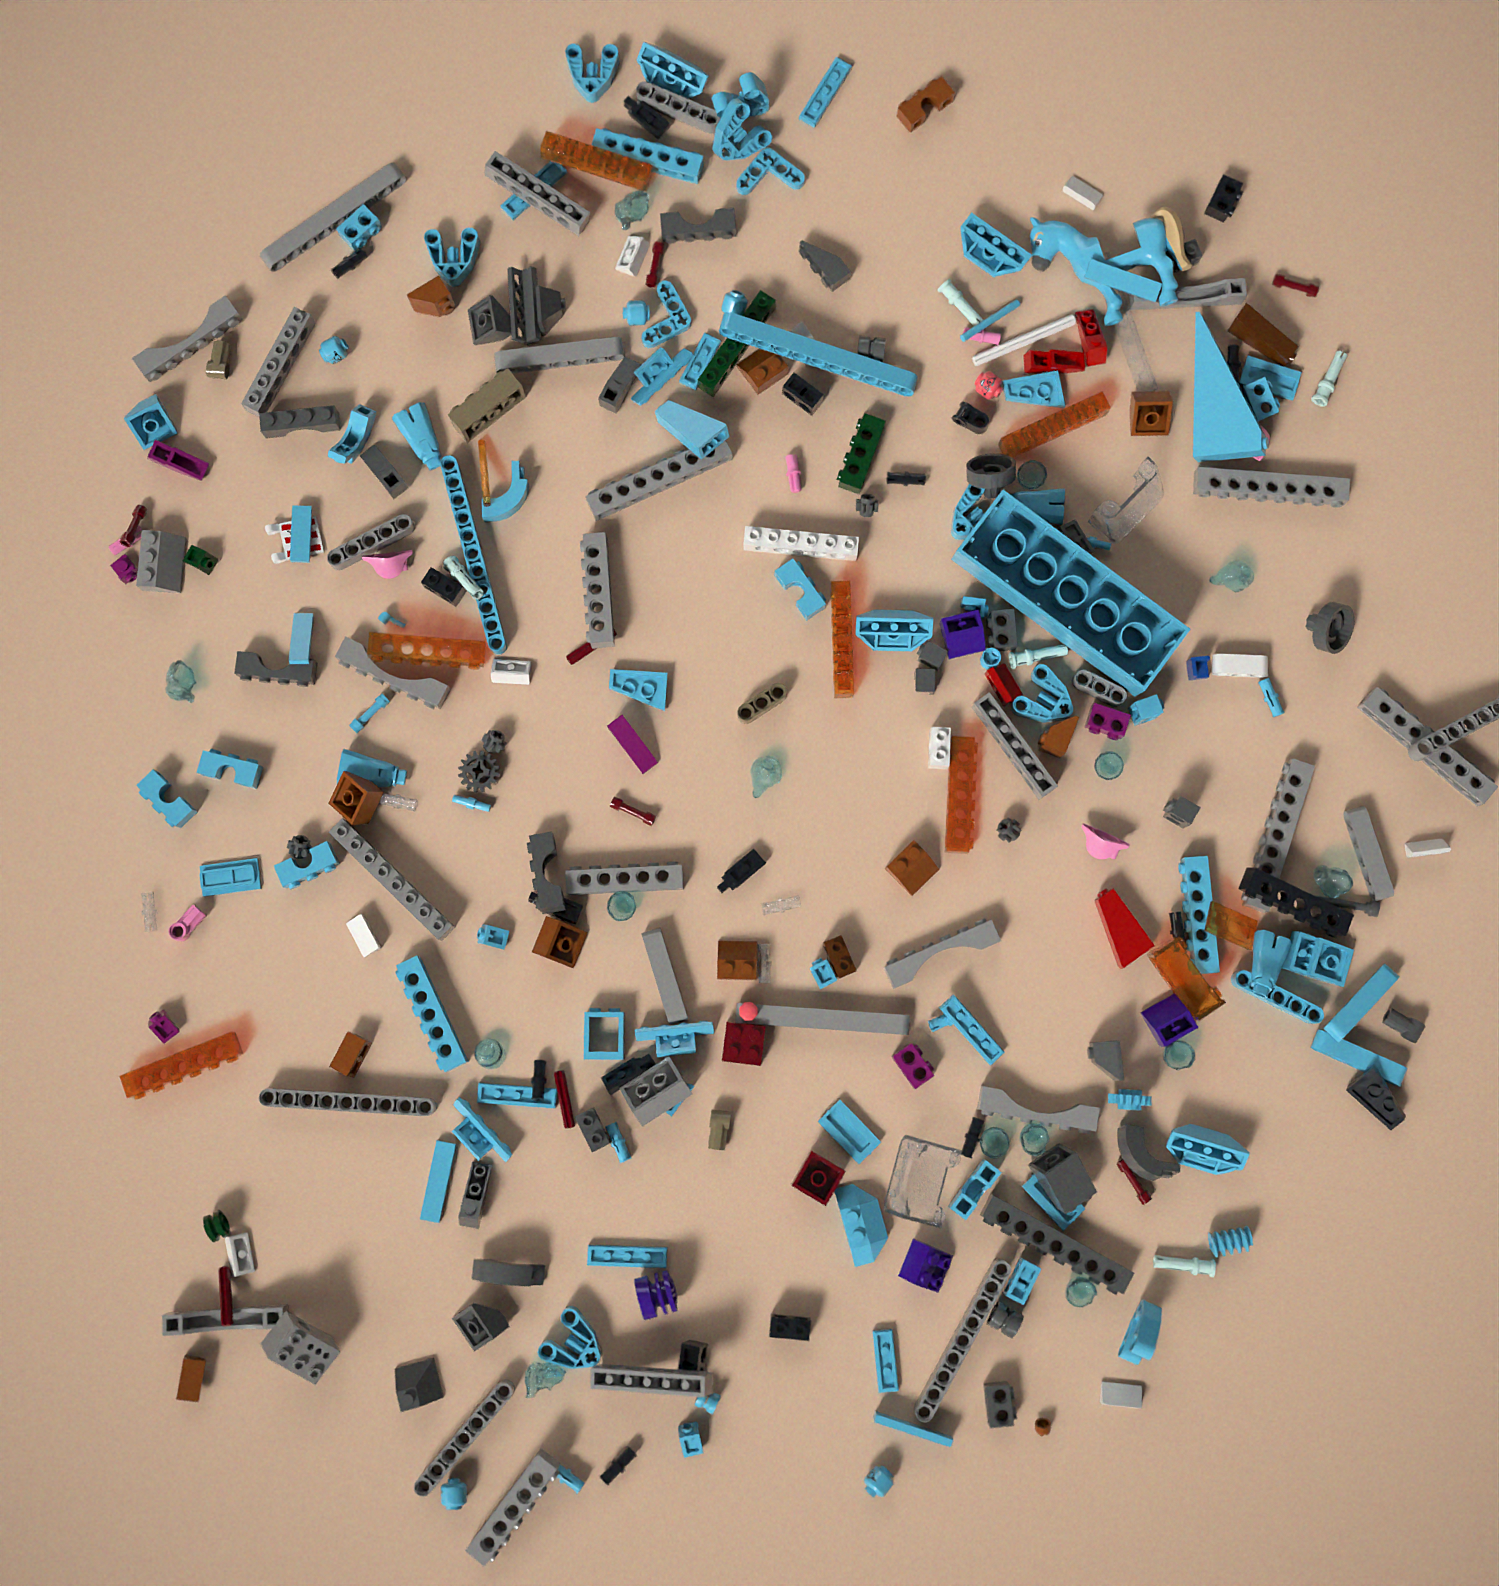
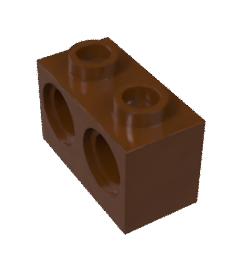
(839, 957)

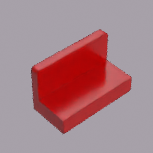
(1003, 684)

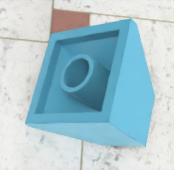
(150, 422)

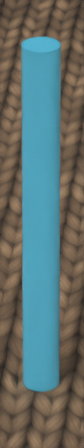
(990, 320)

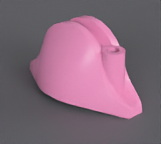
(389, 564)
(1101, 844)

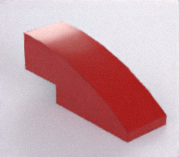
(1053, 360)

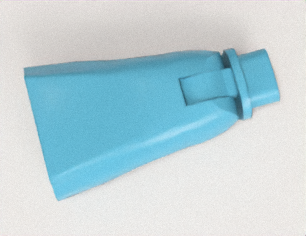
(419, 434)
(1045, 503)
(372, 769)
(1267, 961)

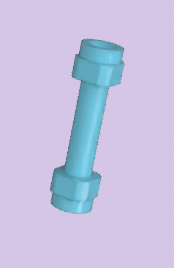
(357, 725)

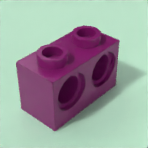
(1108, 716)
(908, 1069)

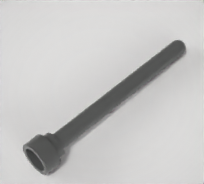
(1371, 908)

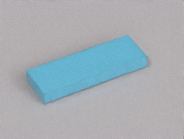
(702, 356)
(301, 534)
(301, 638)
(885, 1360)

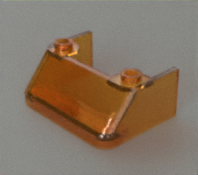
(1185, 979)

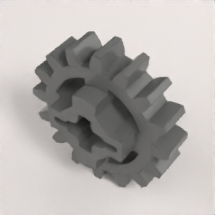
(480, 763)

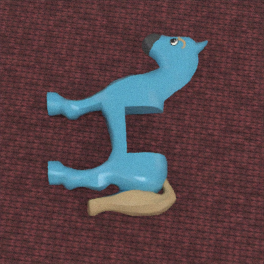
(1154, 240)

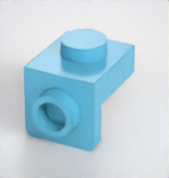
(822, 973)

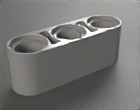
(1089, 688)

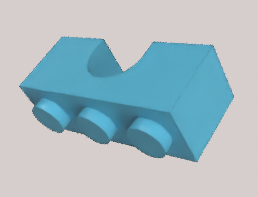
(792, 575)
(246, 772)
(154, 787)
(322, 860)
(973, 1189)

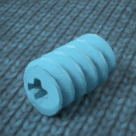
(1230, 1240)

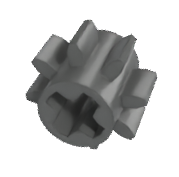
(867, 505)
(493, 741)
(1008, 830)
(299, 846)

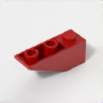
(1091, 338)

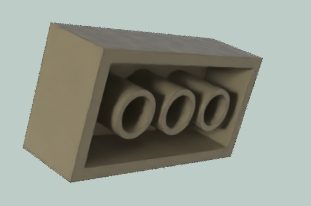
(486, 405)

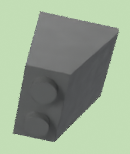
(1063, 1178)

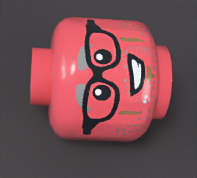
(988, 385)

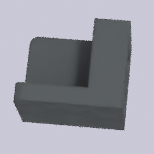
(925, 680)

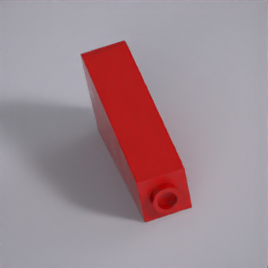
(1122, 929)

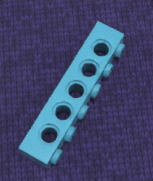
(671, 168)
(1203, 886)
(457, 1056)

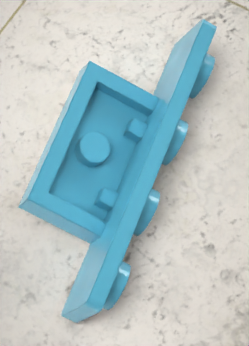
(657, 372)
(676, 1038)
(477, 1135)

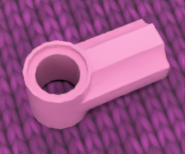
(188, 922)

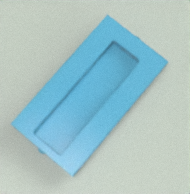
(1283, 379)
(230, 877)
(849, 1131)
(1037, 1192)

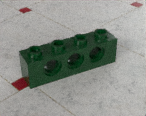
(874, 427)

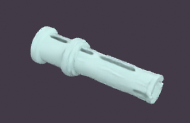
(955, 298)
(1327, 386)
(459, 573)
(1029, 656)
(1192, 1265)

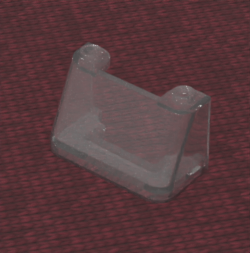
(1118, 521)
(919, 1180)

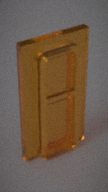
(1230, 925)

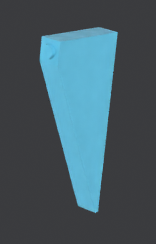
(1222, 416)

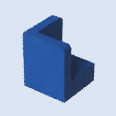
(1197, 668)

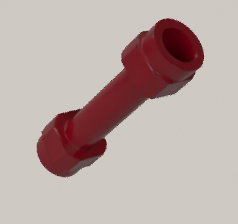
(652, 278)
(1279, 280)
(128, 537)
(617, 804)
(1143, 1195)

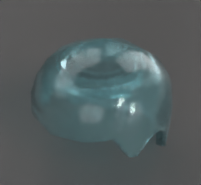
(1031, 474)
(1108, 765)
(621, 906)
(489, 1054)
(1179, 1055)
(1034, 1139)
(994, 1142)
(1080, 1291)

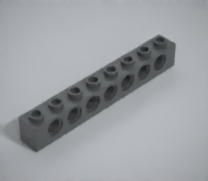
(1121, 1275)

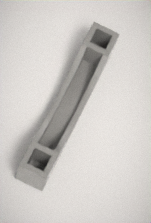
(1213, 294)
(156, 361)
(428, 690)
(979, 937)
(1079, 1116)
(210, 1320)

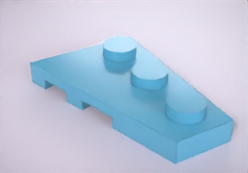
(1035, 389)
(641, 686)

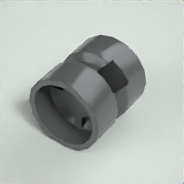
(872, 348)
(1006, 1320)

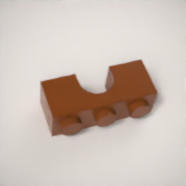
(936, 93)

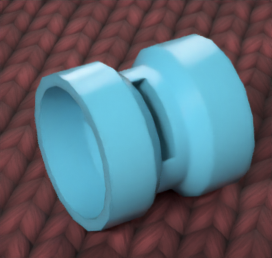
(992, 656)
(711, 1402)

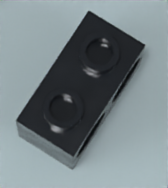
(1223, 198)
(802, 394)
(443, 586)
(790, 1327)
(693, 1355)

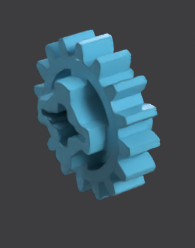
(1129, 1099)

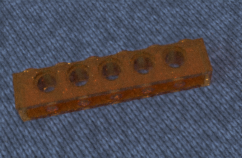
(596, 161)
(1054, 425)
(842, 639)
(417, 643)
(958, 745)
(133, 1080)

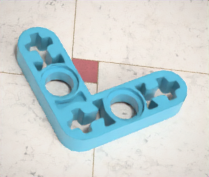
(766, 166)
(672, 322)

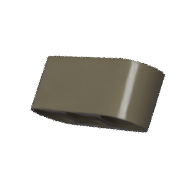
(766, 695)

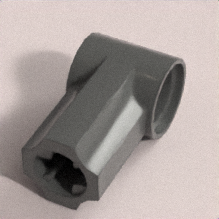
(1408, 1027)

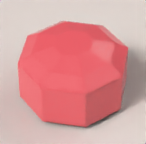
(748, 1011)

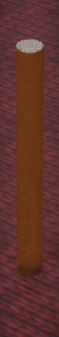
(484, 473)

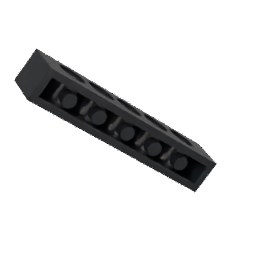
(1338, 918)

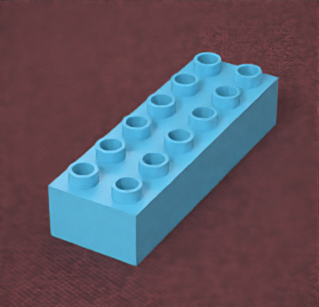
(1070, 594)

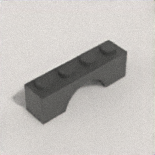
(719, 226)
(282, 422)
(250, 667)
(543, 849)

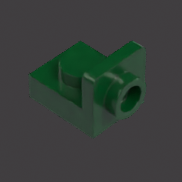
(200, 559)

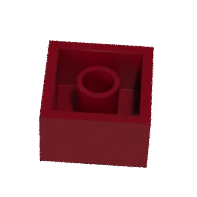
(743, 1043)
(818, 1178)

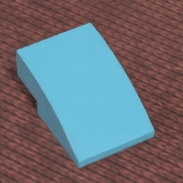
(1318, 958)

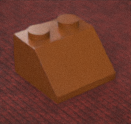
(432, 298)
(763, 369)
(1150, 413)
(1057, 737)
(355, 798)
(912, 868)
(559, 942)
(737, 960)

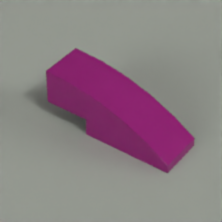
(177, 460)
(632, 744)

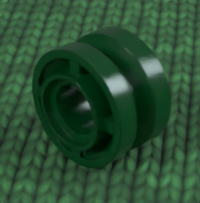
(216, 1226)

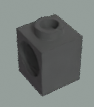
(931, 655)

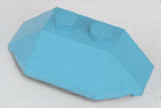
(671, 71)
(991, 248)
(893, 629)
(1206, 1149)
(862, 1223)

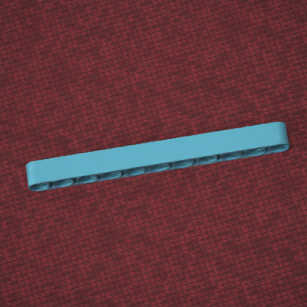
(818, 354)
(473, 545)

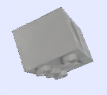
(300, 1347)

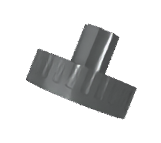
(991, 473)
(1331, 627)

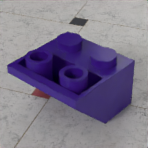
(963, 634)
(1169, 1020)
(925, 1266)

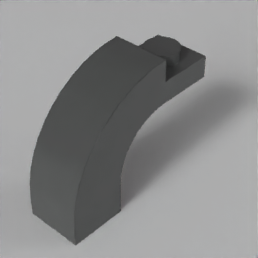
(1137, 1157)
(507, 1273)

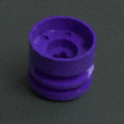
(656, 1295)

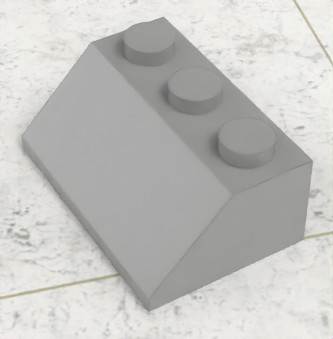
(161, 562)
(655, 1091)

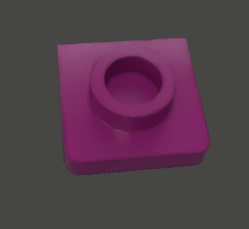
(125, 569)
(162, 1026)

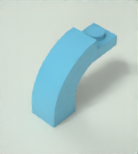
(355, 436)
(511, 501)

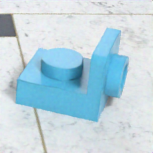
(972, 604)
(492, 936)
(690, 1439)

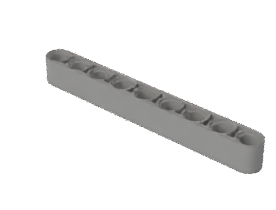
(331, 217)
(828, 1019)
(338, 1102)
(962, 1350)

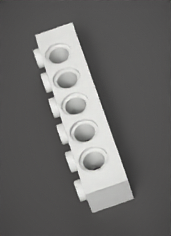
(800, 543)

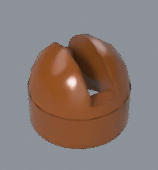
(1045, 1430)

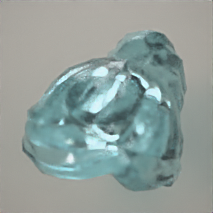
(632, 208)
(1234, 576)
(180, 682)
(765, 774)
(1332, 880)
(542, 1376)

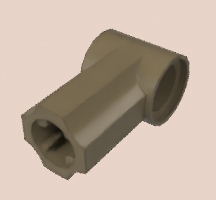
(218, 365)
(719, 1124)

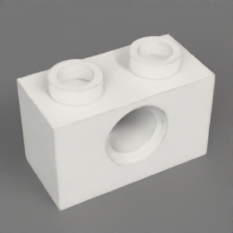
(939, 748)

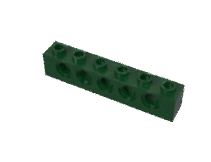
(733, 350)

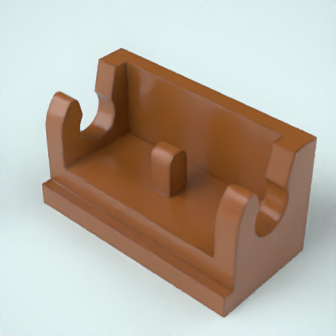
(350, 1054)
(191, 1378)

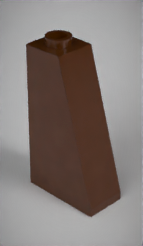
(1263, 336)

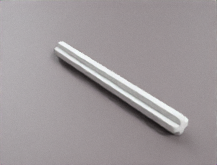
(1024, 340)

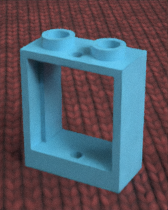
(596, 1012)

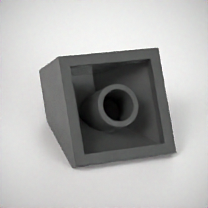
(549, 308)
(489, 321)
(1107, 1058)
(480, 1324)
(417, 1384)

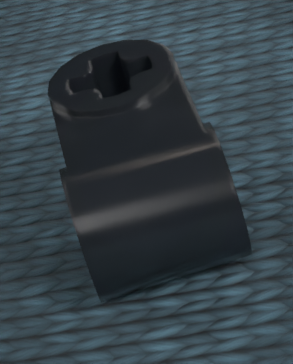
(969, 418)

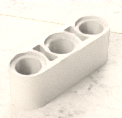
(1240, 665)

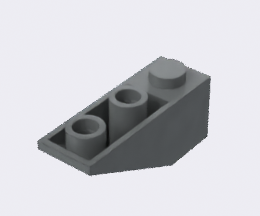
(828, 266)
(618, 385)
(384, 471)
(474, 1195)

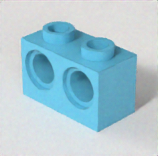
(355, 223)
(1255, 401)
(1146, 709)
(1022, 1281)

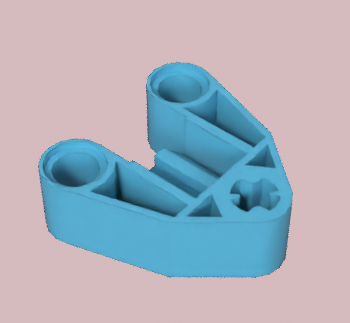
(591, 82)
(753, 94)
(734, 138)
(468, 256)
(964, 505)
(1051, 685)
(1141, 1333)
(564, 1357)

